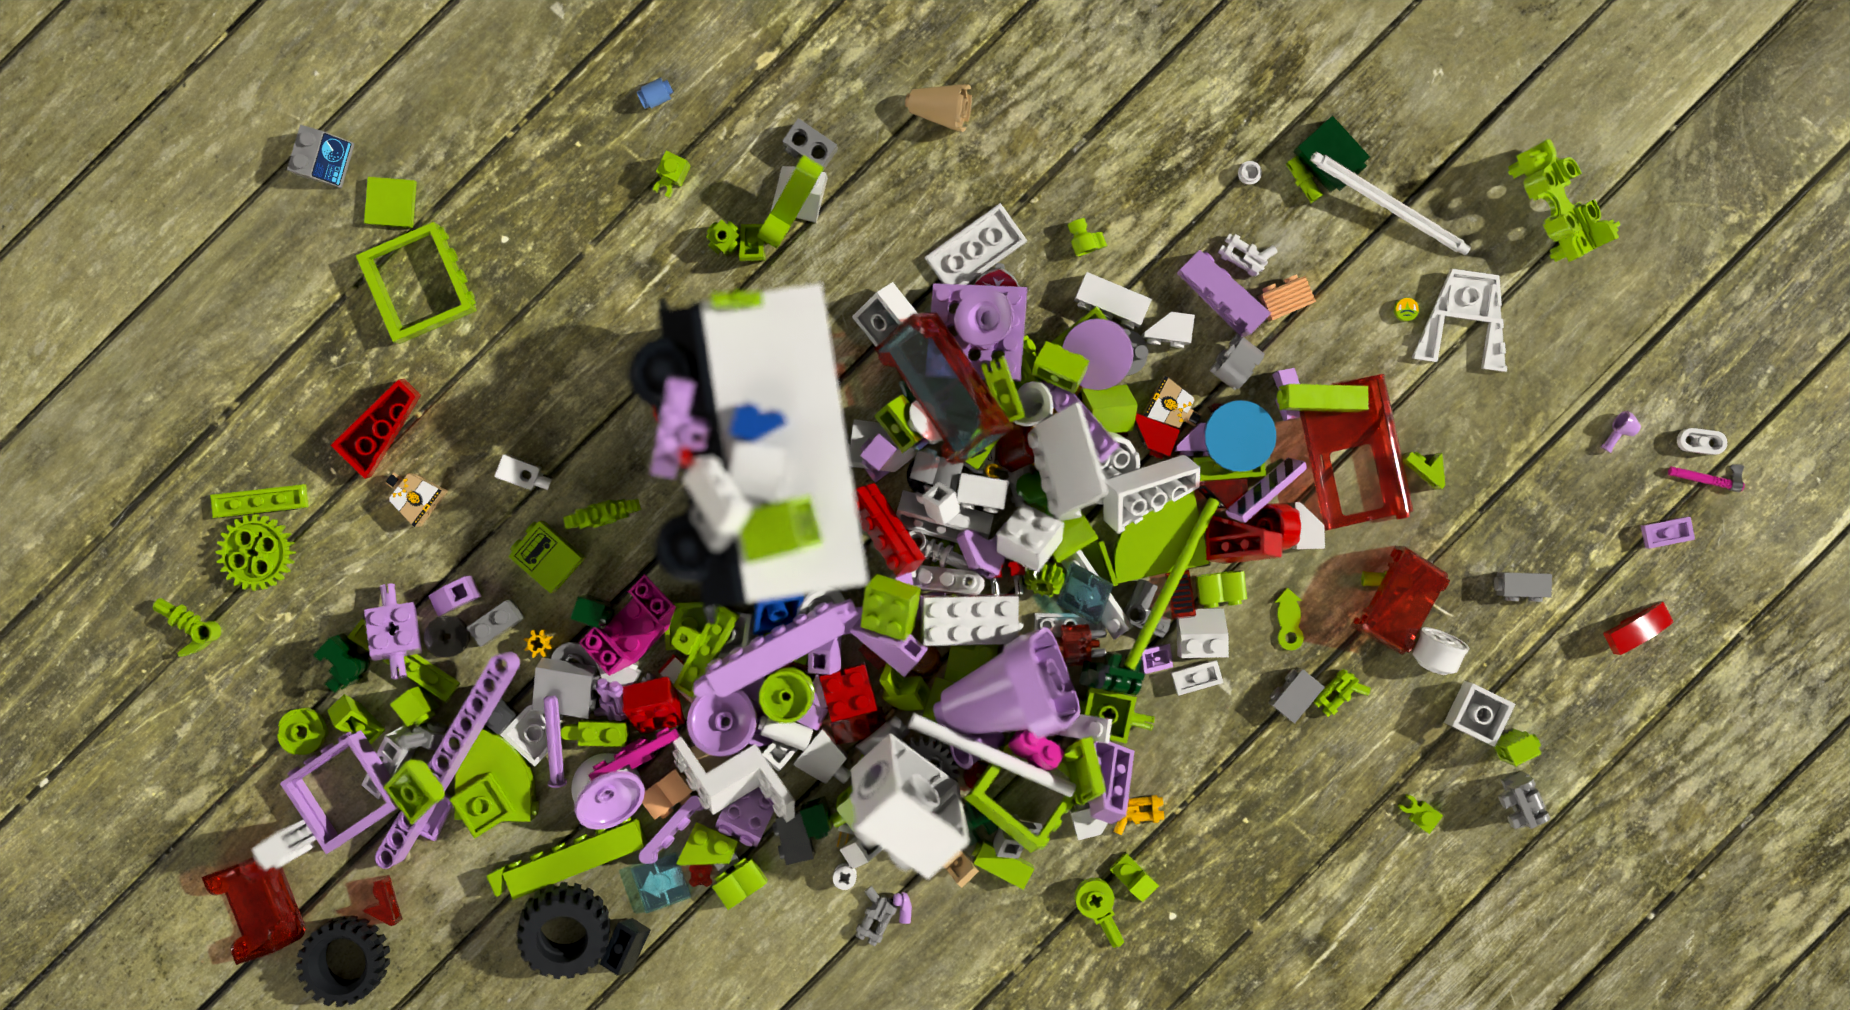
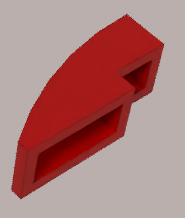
(1638, 628)

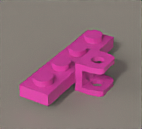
(635, 752)

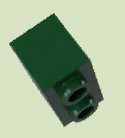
(592, 611)
(816, 818)

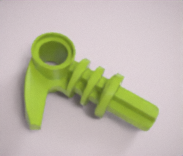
(191, 623)

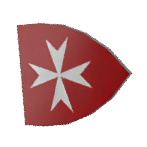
(997, 277)

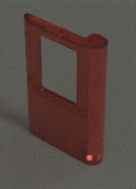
(1343, 430)

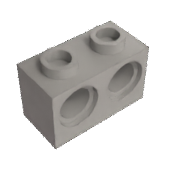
(813, 141)

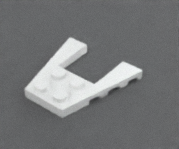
(1467, 297)

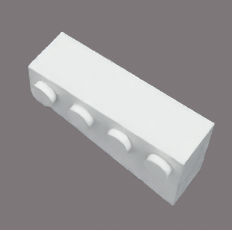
(1148, 490)

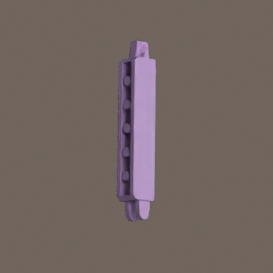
(775, 649)

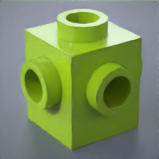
(727, 245)

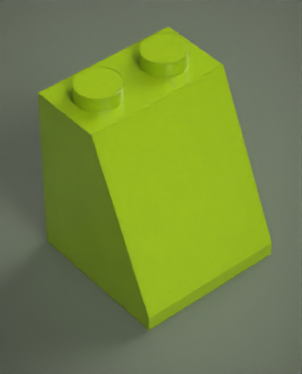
(780, 529)
(1076, 535)

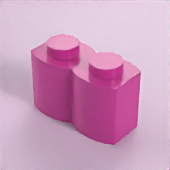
(1037, 751)

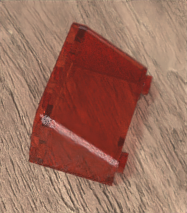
(1402, 601)
(261, 908)

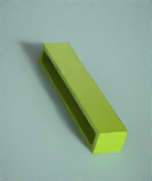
(574, 858)

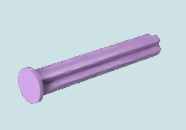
(554, 742)

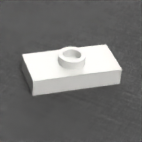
(1196, 677)

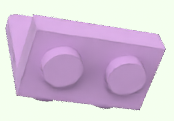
(746, 818)

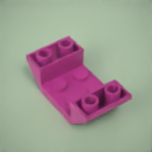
(632, 629)

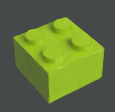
(890, 607)

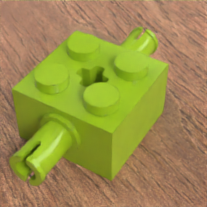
(1123, 712)

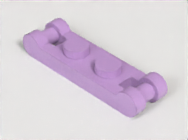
(665, 836)

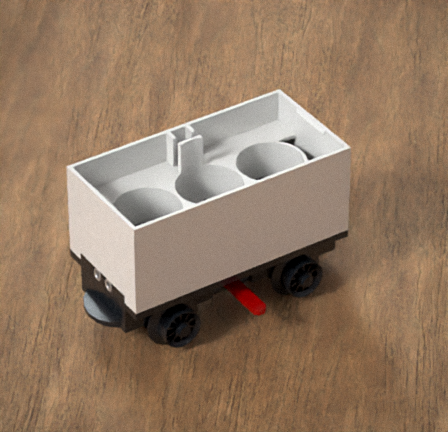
(782, 363)

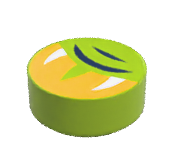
(1406, 309)

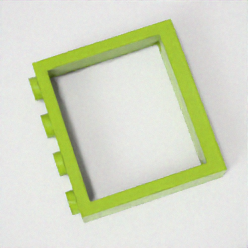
(382, 298)
(1006, 821)

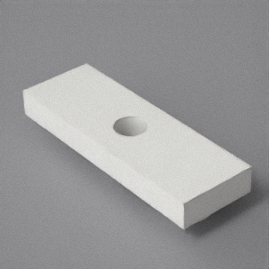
(1054, 621)

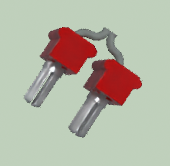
(1016, 571)

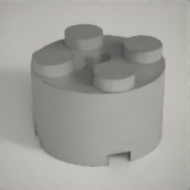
(1237, 362)

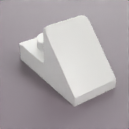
(779, 754)

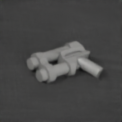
(881, 910)

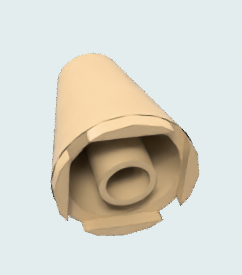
(942, 105)

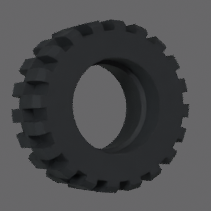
(563, 958)

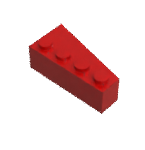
(375, 430)

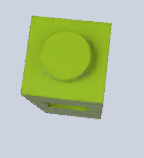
(1009, 869)

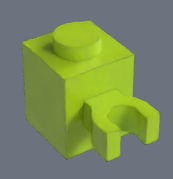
(672, 171)

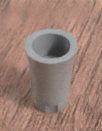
(893, 726)

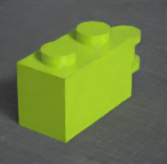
(598, 732)

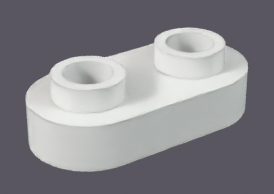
(1700, 441)

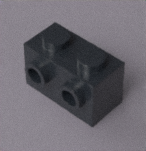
(625, 946)

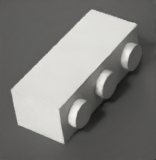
(1112, 300)
(716, 495)

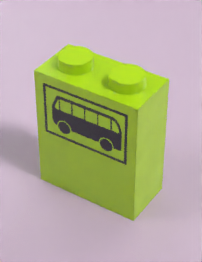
(546, 556)

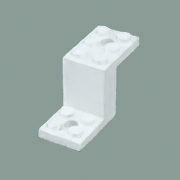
(733, 780)

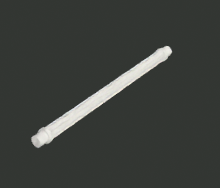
(1390, 203)

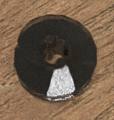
(443, 647)

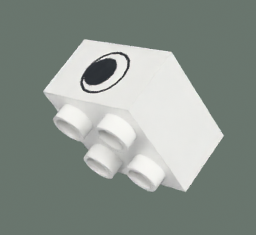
(907, 807)

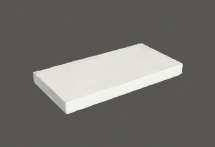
(976, 248)

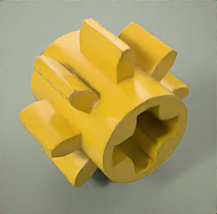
(544, 639)

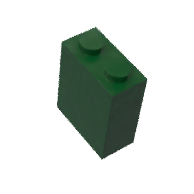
(1337, 144)

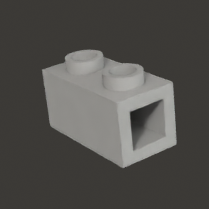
(1529, 585)

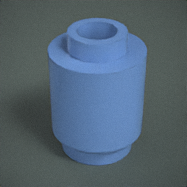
(655, 93)

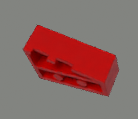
(1239, 542)

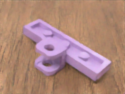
(677, 428)

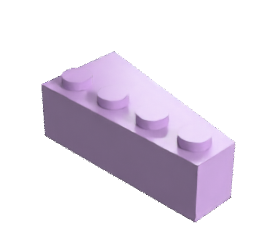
(1223, 294)

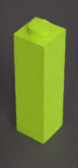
(1322, 398)

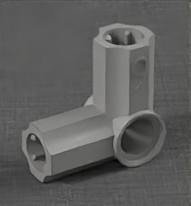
(1141, 600)

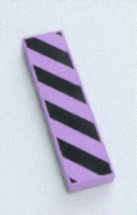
(1266, 489)

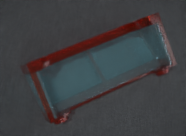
(945, 385)

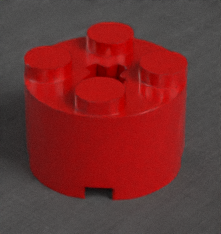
(1279, 519)

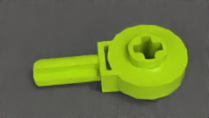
(1100, 908)

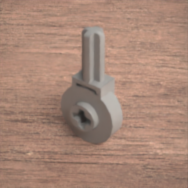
(425, 735)

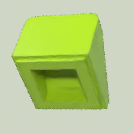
(497, 880)

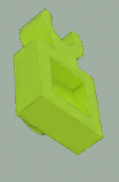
(1422, 814)

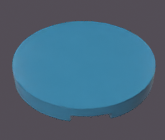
(1240, 436)

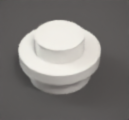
(1249, 173)

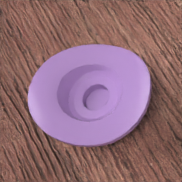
(984, 317)

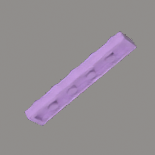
(1102, 440)

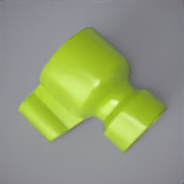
(1084, 241)

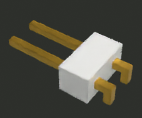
(844, 828)

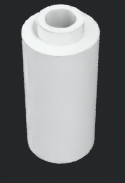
(786, 733)

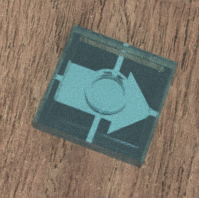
(1084, 594)
(661, 883)

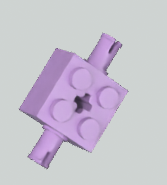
(406, 638)

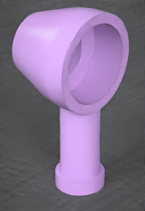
(1624, 424)

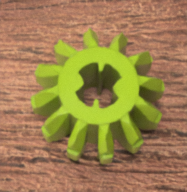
(1046, 581)

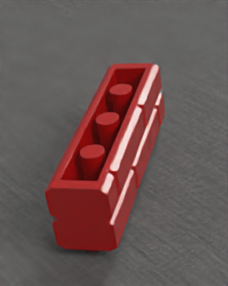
(886, 531)

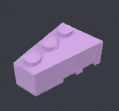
(1116, 770)

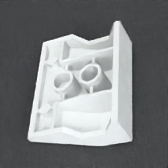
(1067, 463)

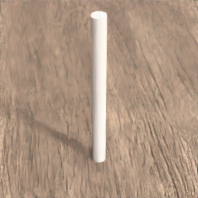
(992, 755)

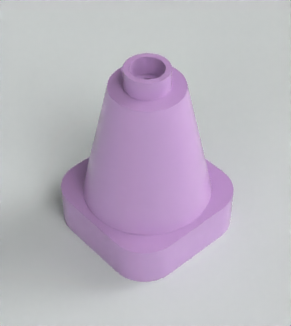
(1013, 691)

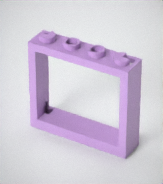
(310, 809)

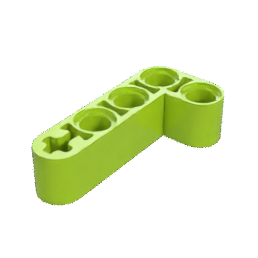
(790, 201)

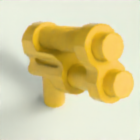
(1134, 814)

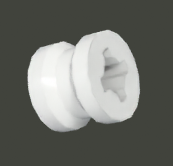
(844, 872)

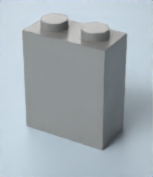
(570, 683)

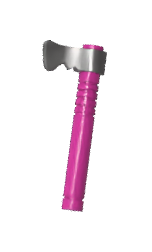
(1734, 484)

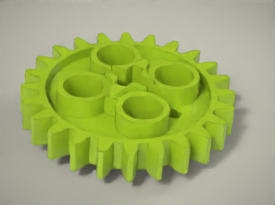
(602, 513)
(235, 545)

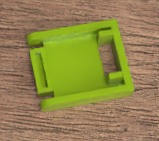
(1084, 771)

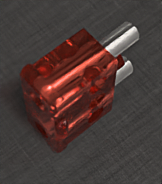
(1077, 644)

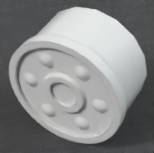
(1439, 651)

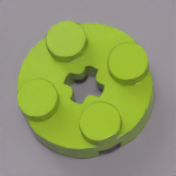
(315, 731)

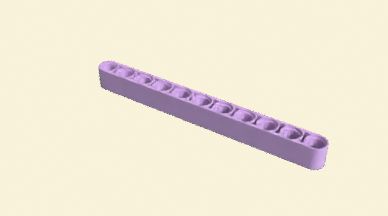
(452, 751)

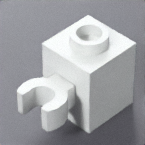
(939, 502)

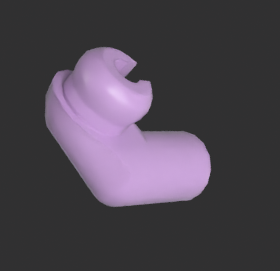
(905, 907)

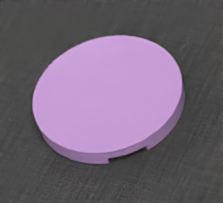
(1106, 349)

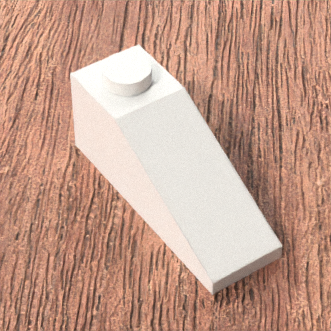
(391, 757)

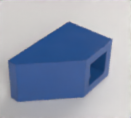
(754, 424)

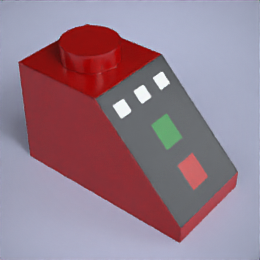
(1156, 436)

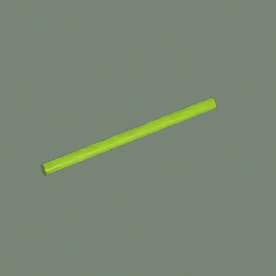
(1171, 583)

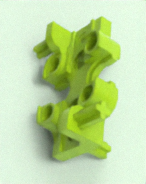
(1573, 226)

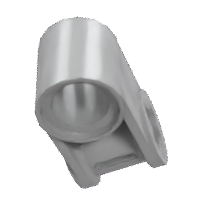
(715, 540)

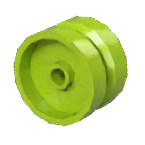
(775, 702)

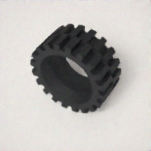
(323, 980)

